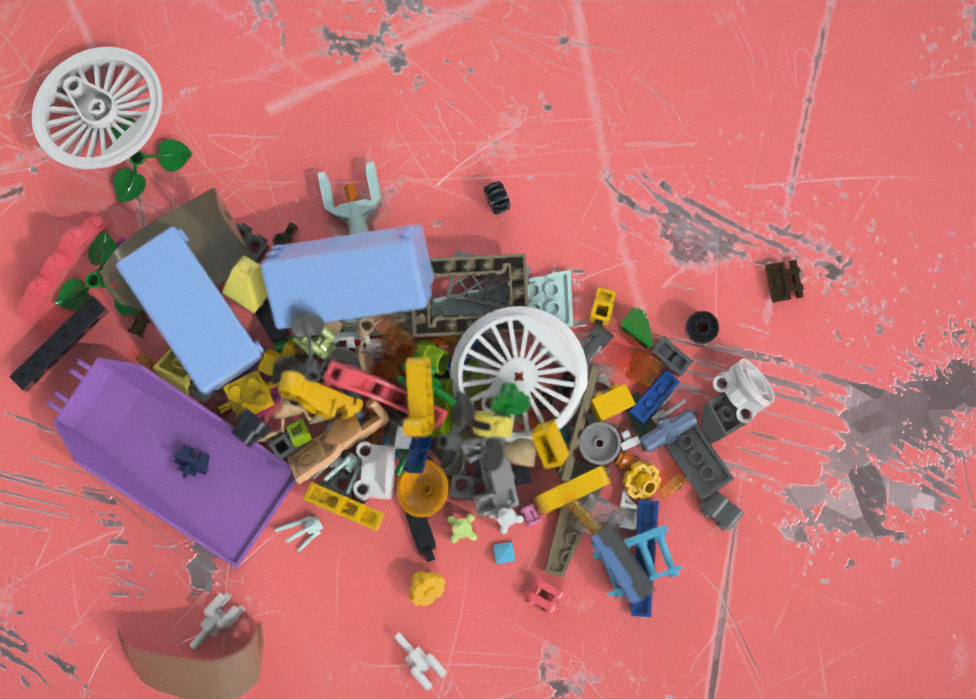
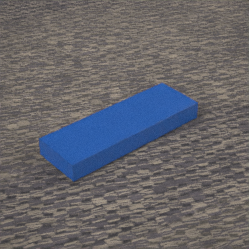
(654, 396)

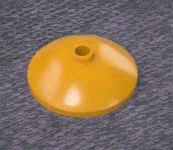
(414, 494)

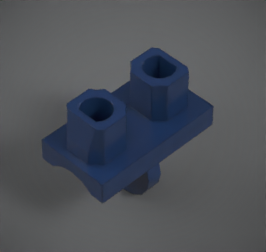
(190, 465)

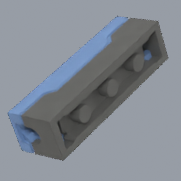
(623, 564)

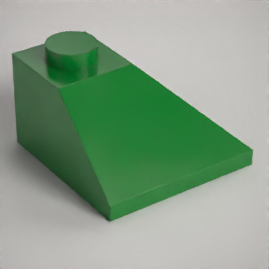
(637, 327)

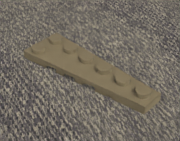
(564, 471)
(566, 537)

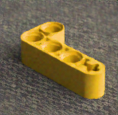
(419, 397)
(571, 490)

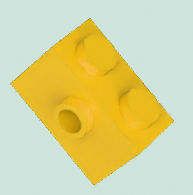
(612, 402)
(550, 444)

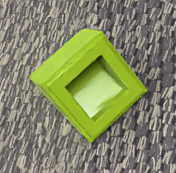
(298, 433)

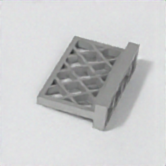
(461, 297)

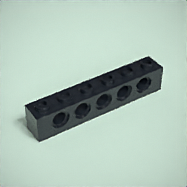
(59, 343)

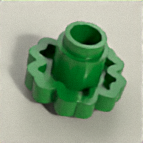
(510, 401)

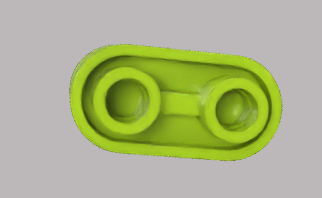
(478, 376)

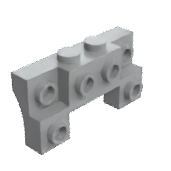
(498, 483)

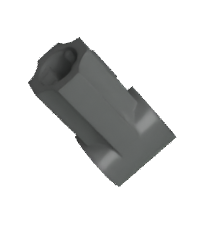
(597, 339)

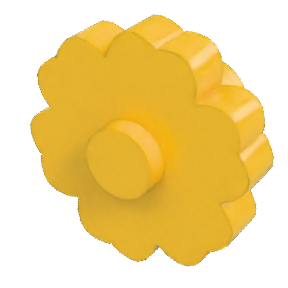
(641, 480)
(426, 588)

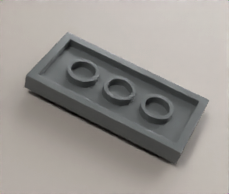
(699, 462)

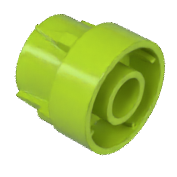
(437, 356)

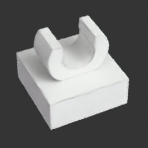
(628, 440)

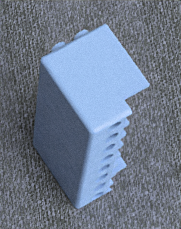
(349, 275)
(189, 311)

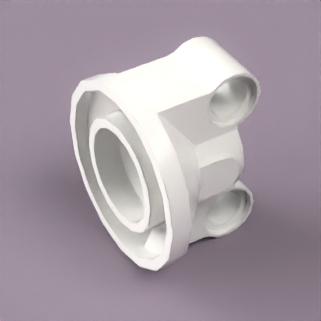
(745, 389)
(376, 472)

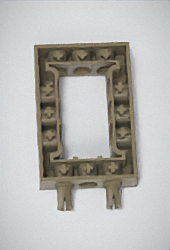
(512, 264)

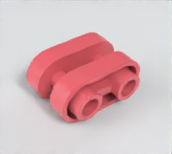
(533, 596)

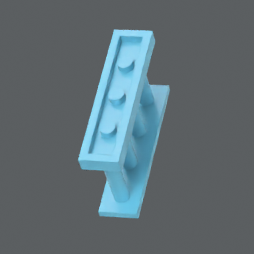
(641, 542)

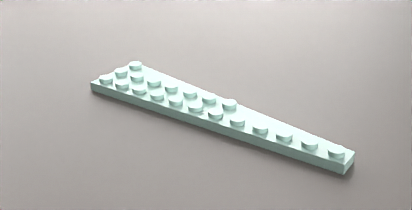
(547, 293)

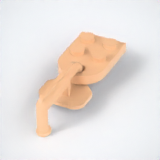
(329, 445)

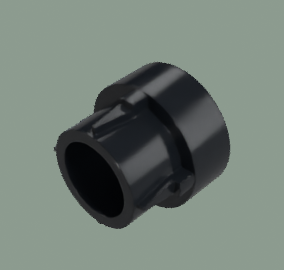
(702, 317)
(250, 428)

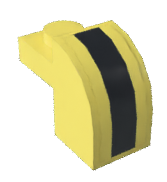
(490, 425)

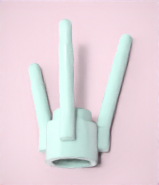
(350, 463)
(312, 526)

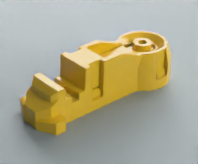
(317, 397)

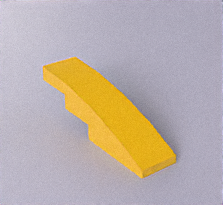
(344, 506)

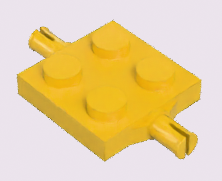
(249, 393)

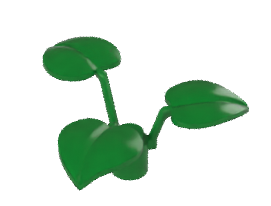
(131, 185)
(74, 291)

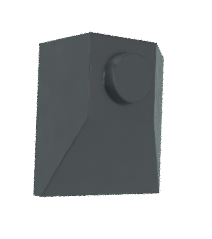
(719, 418)

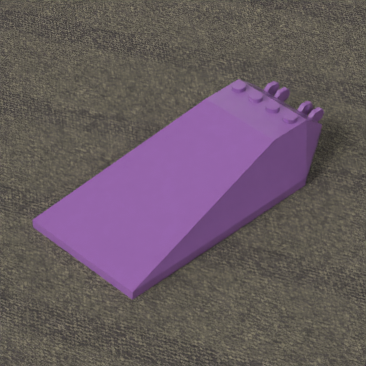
(126, 431)

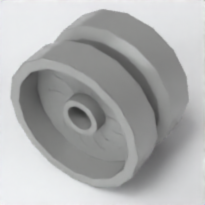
(599, 455)

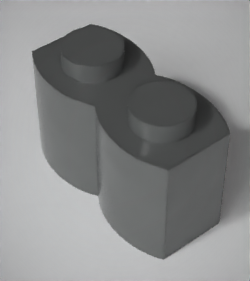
(721, 510)

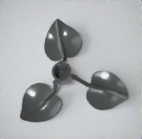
(311, 324)
(453, 460)

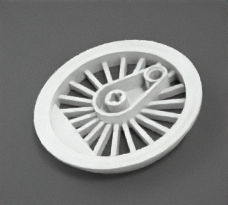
(97, 108)
(552, 334)

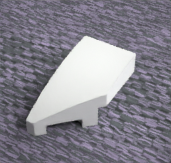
(630, 519)

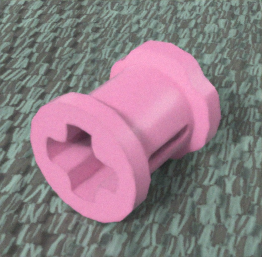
(530, 515)

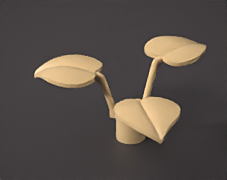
(364, 328)
(288, 410)
(520, 451)

